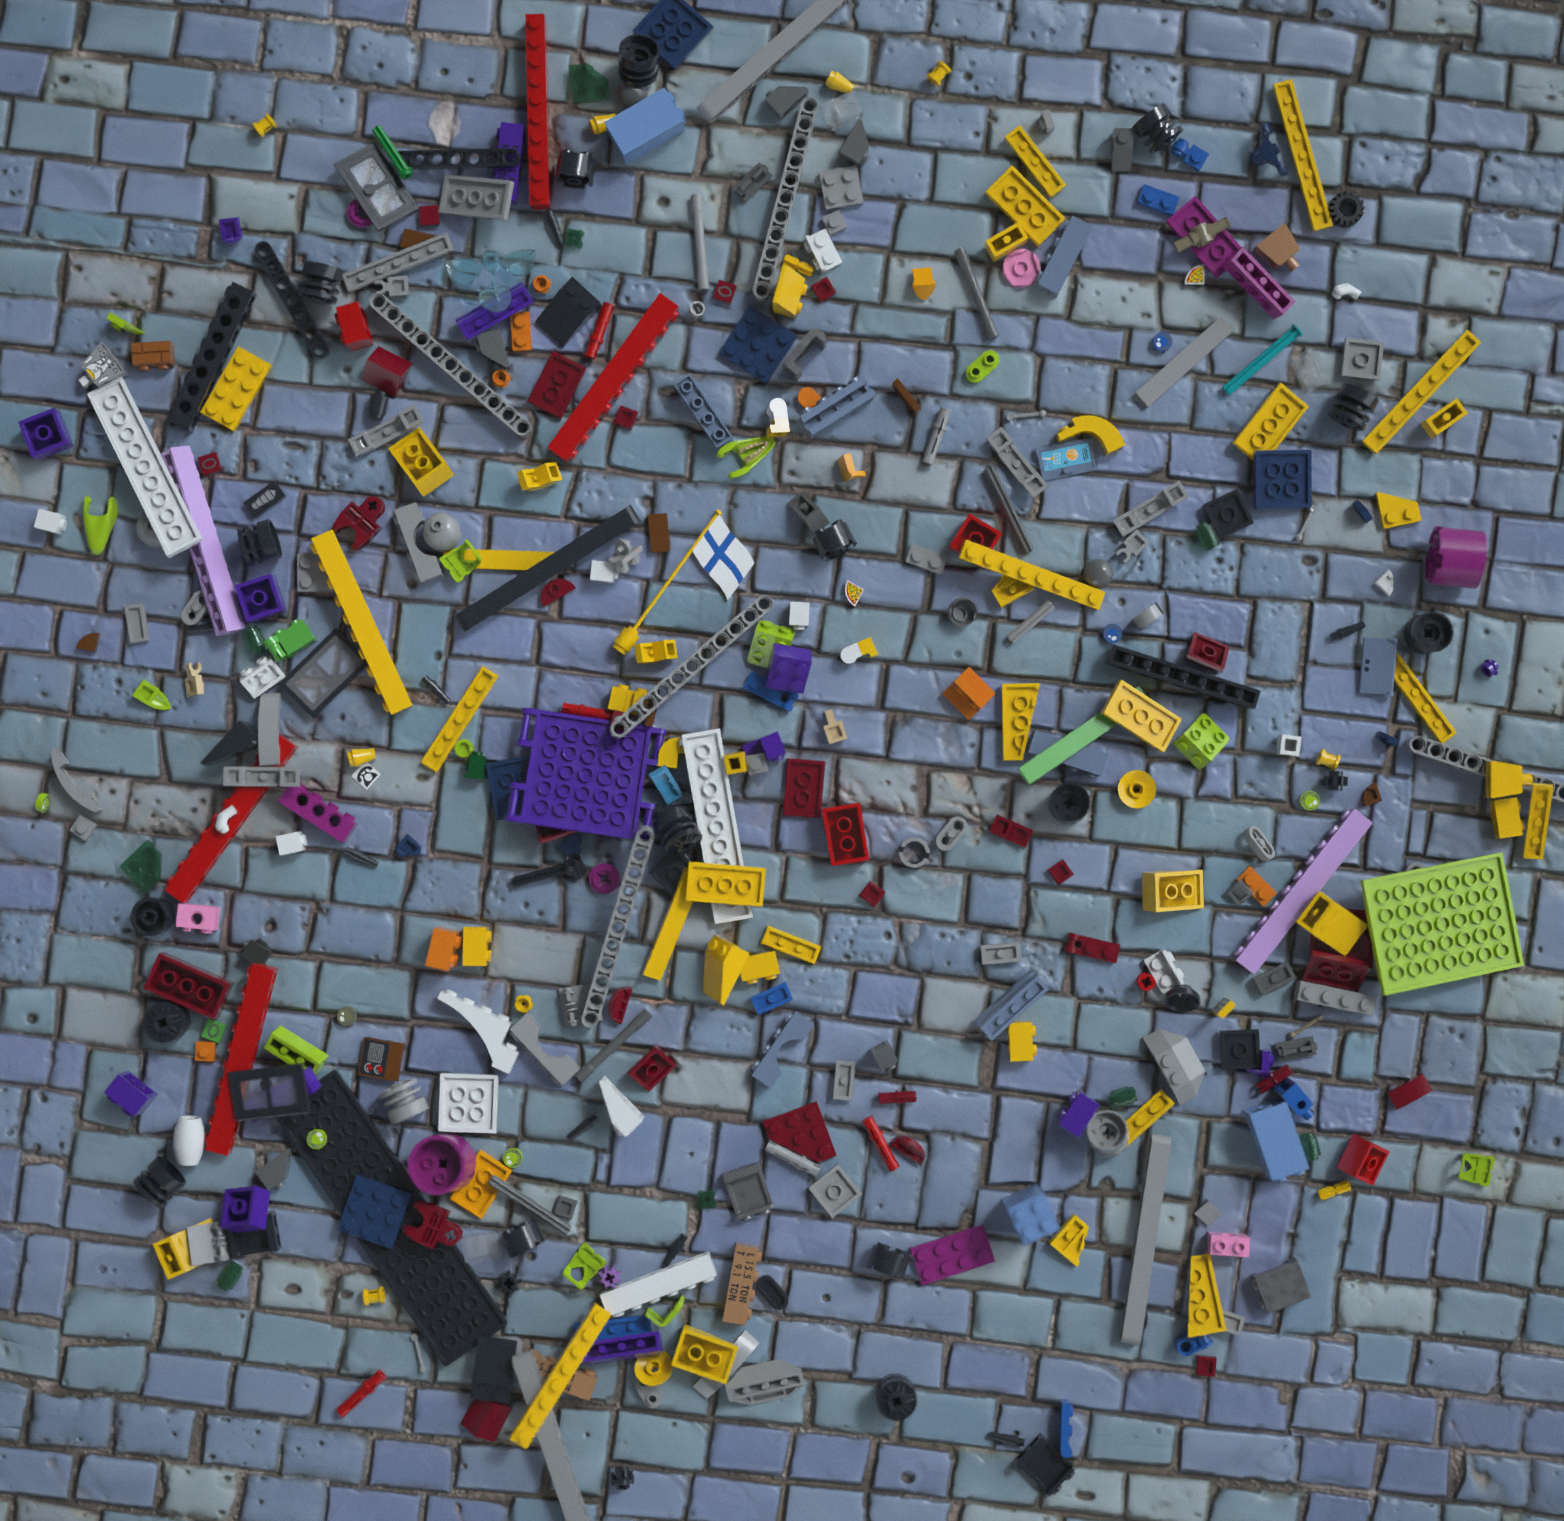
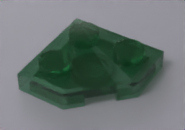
(588, 84)
(144, 866)

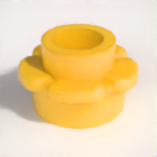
(518, 1004)

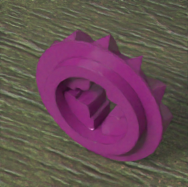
(352, 213)
(595, 879)

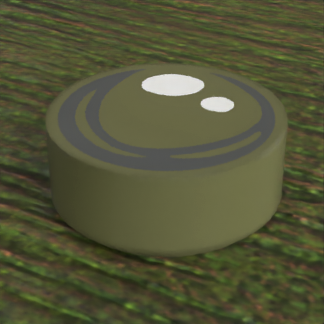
(347, 1015)

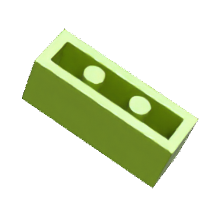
(295, 1050)

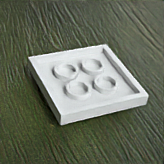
(468, 1103)

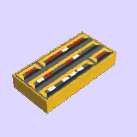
(1223, 1007)

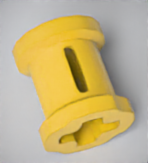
(938, 73)
(264, 125)
(1328, 759)
(374, 1296)

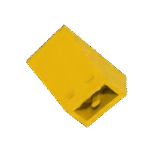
(1332, 923)
(175, 1253)

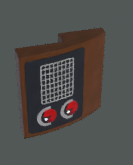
(381, 1059)

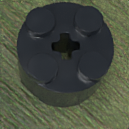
(575, 169)
(834, 540)
(143, 910)
(522, 1239)
(888, 1261)

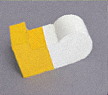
(778, 419)
(858, 650)

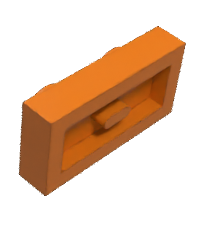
(521, 332)
(1262, 891)

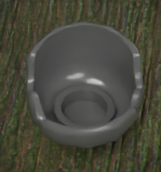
(630, 95)
(1098, 573)
(962, 612)

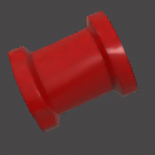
(1148, 986)

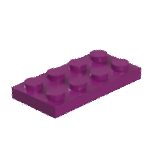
(1215, 252)
(952, 1254)

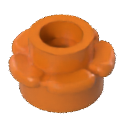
(536, 284)
(501, 373)

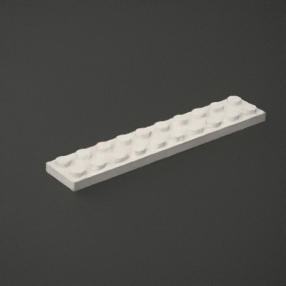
(145, 467)
(714, 810)

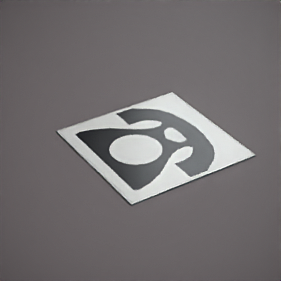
(366, 775)

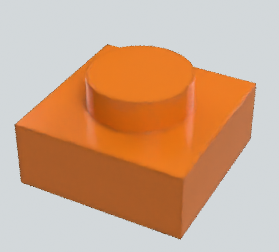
(205, 1051)

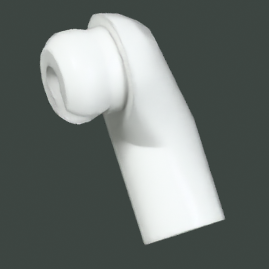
(1344, 289)
(222, 818)

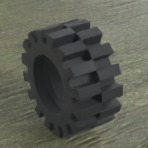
(1356, 204)

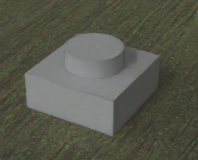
(1046, 121)
(834, 223)
(757, 763)
(83, 827)

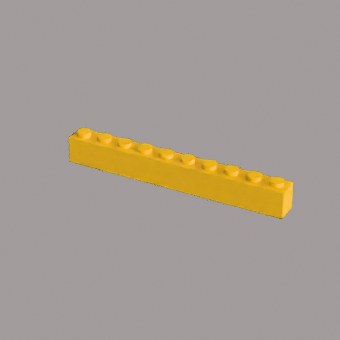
(361, 621)

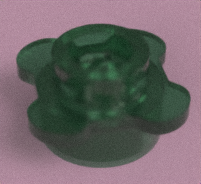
(570, 233)
(702, 1195)

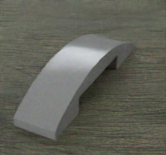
(386, 431)
(1016, 463)
(1151, 508)
(269, 729)
(59, 763)
(261, 776)
(746, 1344)

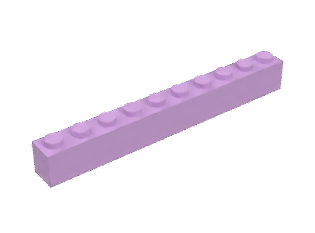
(207, 554)
(1302, 891)

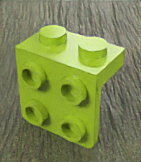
(763, 640)
(1201, 741)

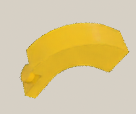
(1097, 427)

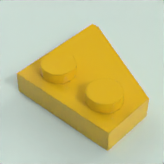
(1396, 510)
(1010, 590)
(1070, 1238)

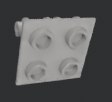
(573, 1002)
(207, 1243)

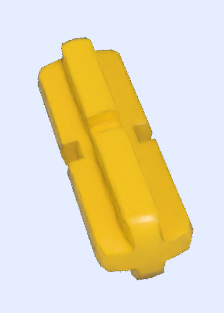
(802, 267)
(1337, 1188)

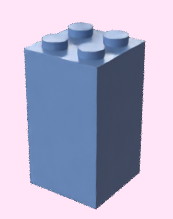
(645, 125)
(1276, 1140)
(1030, 1214)

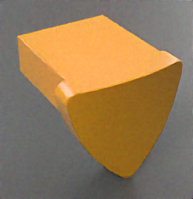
(923, 282)
(847, 468)

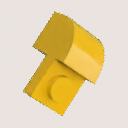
(539, 477)
(655, 651)
(670, 753)
(735, 762)

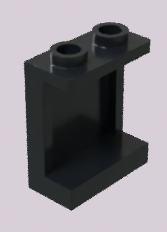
(255, 1241)
(1045, 1464)

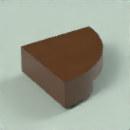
(89, 642)
(1371, 795)

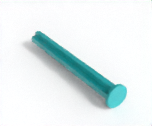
(1262, 359)

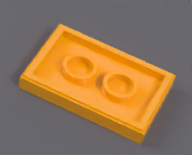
(478, 1194)

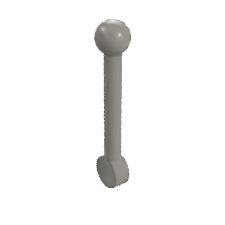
(1042, 413)
(1298, 537)
(414, 1337)

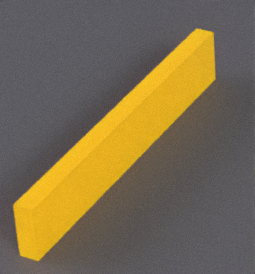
(505, 558)
(1422, 702)
(459, 719)
(668, 931)

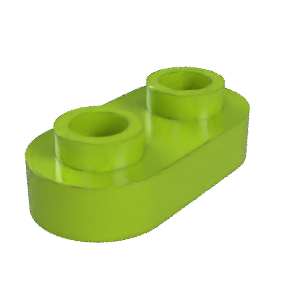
(982, 366)

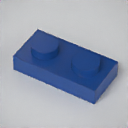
(1158, 200)
(771, 998)

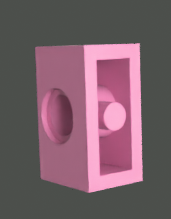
(209, 914)
(1228, 1244)

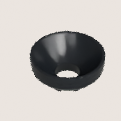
(1182, 998)

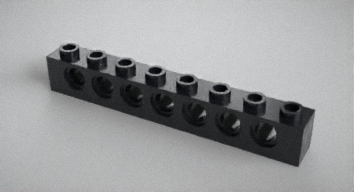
(214, 367)
(1182, 677)

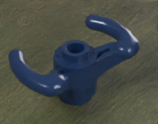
(1268, 151)

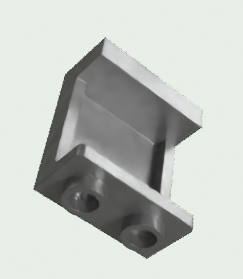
(790, 363)
(748, 1191)
(1280, 1286)

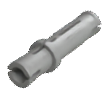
(943, 417)
(792, 1158)

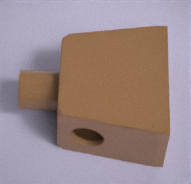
(1279, 249)

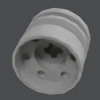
(403, 1100)
(1105, 1122)

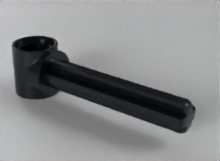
(572, 866)

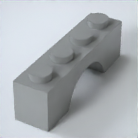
(410, 520)
(1334, 997)
(560, 1067)

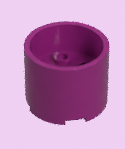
(1456, 557)
(427, 1162)

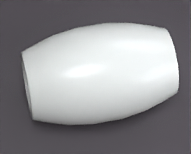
(188, 1140)

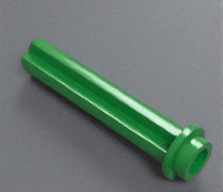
(404, 171)

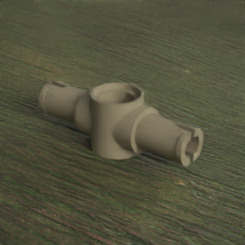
(1202, 234)

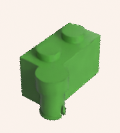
(290, 641)

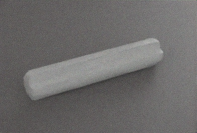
(1030, 622)

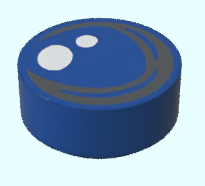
(1162, 342)
(1112, 633)

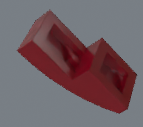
(1011, 831)
(1409, 1091)

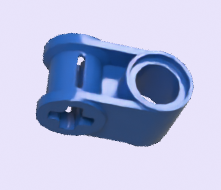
(1194, 1343)

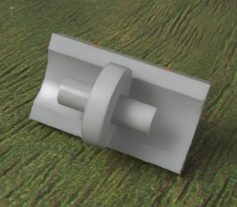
(624, 555)

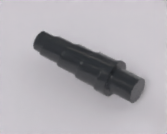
(555, 228)
(207, 628)
(1346, 631)
(436, 689)
(361, 857)
(584, 1126)
(675, 1249)
(1012, 1440)

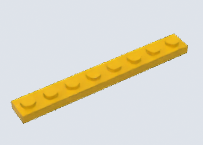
(1302, 155)
(1421, 391)
(1031, 574)
(560, 1375)

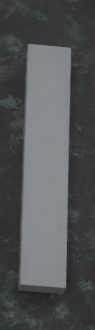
(398, 262)
(1184, 362)

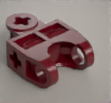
(366, 515)
(440, 1230)

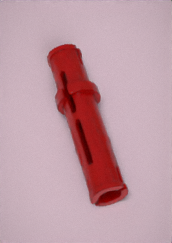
(596, 338)
(582, 710)
(880, 1143)
(367, 1387)

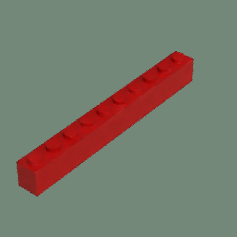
(538, 112)
(613, 378)
(212, 842)
(242, 1054)

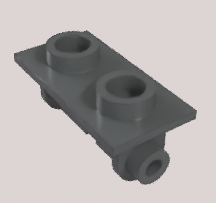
(752, 181)
(1296, 1048)

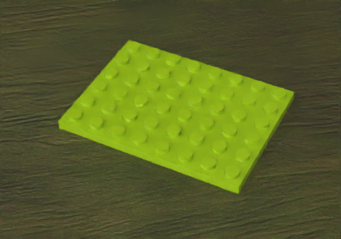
(1441, 923)

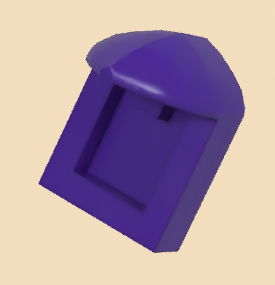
(230, 230)
(1266, 1061)

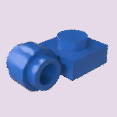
(1194, 157)

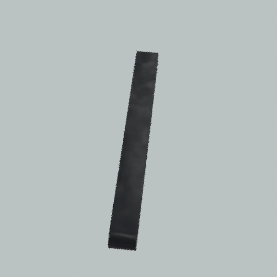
(547, 568)

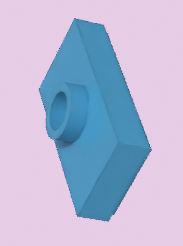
(666, 784)

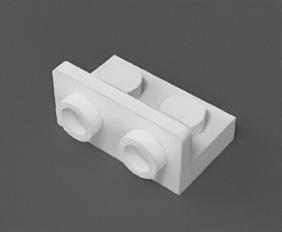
(822, 250)
(261, 676)
(1163, 970)

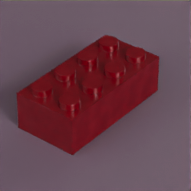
(188, 985)

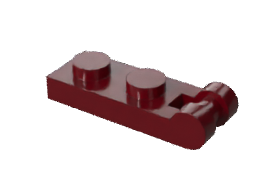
(1093, 947)

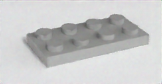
(476, 197)

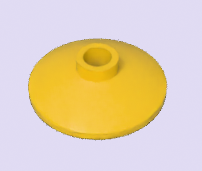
(1146, 786)
(644, 1367)

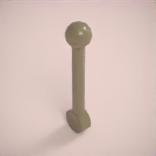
(1292, 1035)

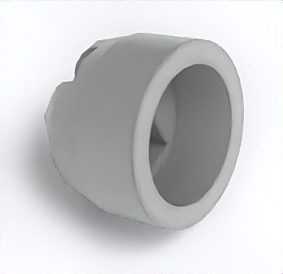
(699, 306)

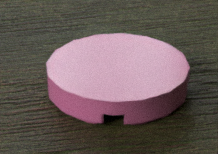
(1021, 268)

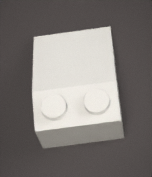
(622, 1112)

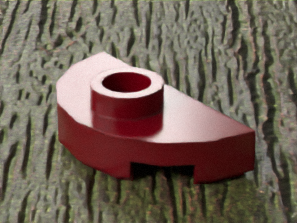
(555, 590)
(618, 1004)
(910, 1148)

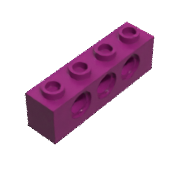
(1258, 283)
(342, 832)

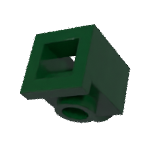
(476, 765)

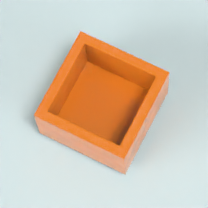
(444, 948)

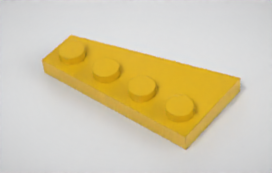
(1017, 714)
(1204, 1304)

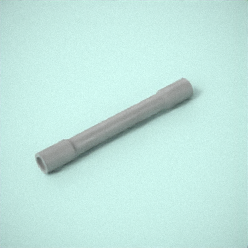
(702, 274)

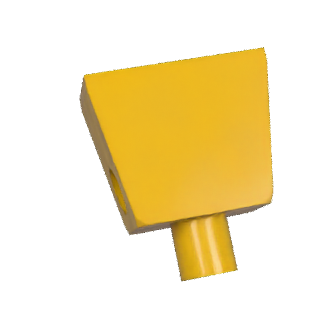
(1505, 779)

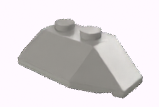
(1177, 1063)
(764, 1382)

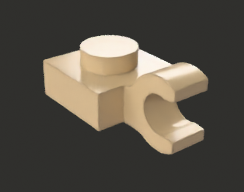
(193, 682)
(834, 730)

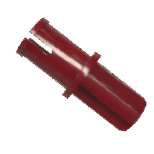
(1274, 1078)
(897, 1097)

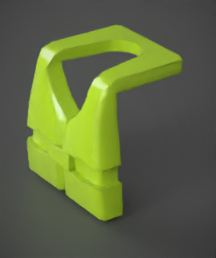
(457, 565)
(1480, 1168)
(589, 1261)
(669, 1316)

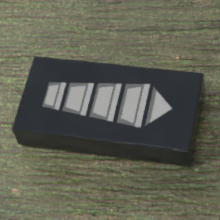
(264, 499)

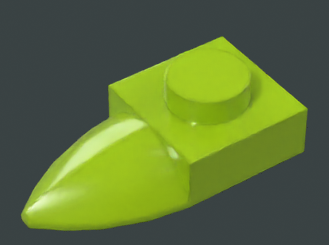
(118, 324)
(151, 695)

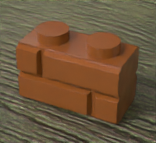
(153, 354)

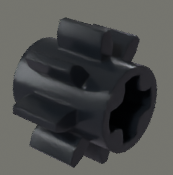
(1335, 780)
(513, 1277)
(622, 1478)

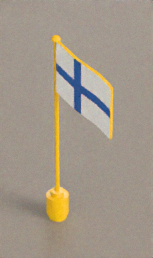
(719, 556)

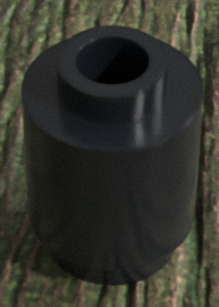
(378, 405)

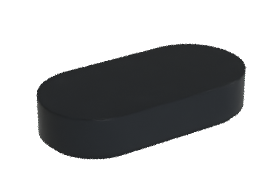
(772, 1292)

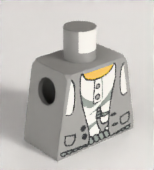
(101, 367)

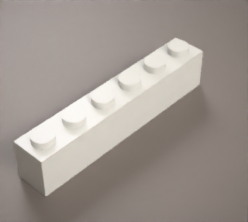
(659, 1283)

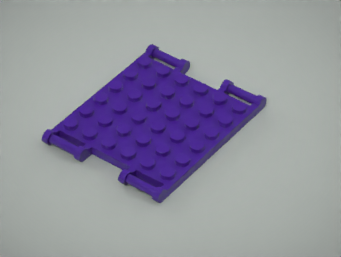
(584, 775)

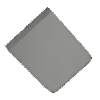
(1207, 1212)

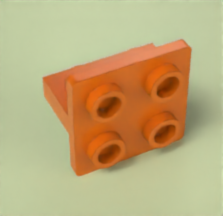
(968, 693)

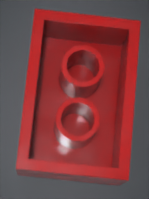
(845, 834)

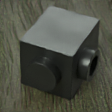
(256, 951)

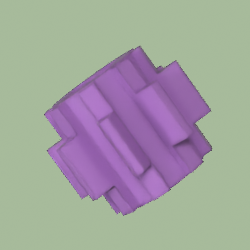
(611, 1271)

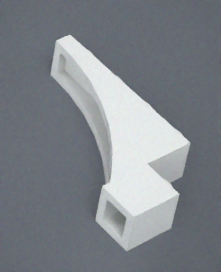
(490, 1027)

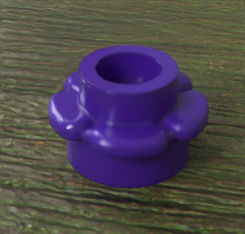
(1489, 668)

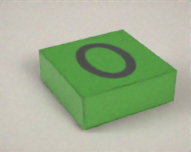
(214, 1030)

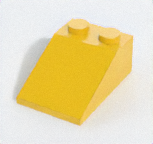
(789, 292)
(421, 461)
(1172, 890)
(722, 967)
(704, 1354)

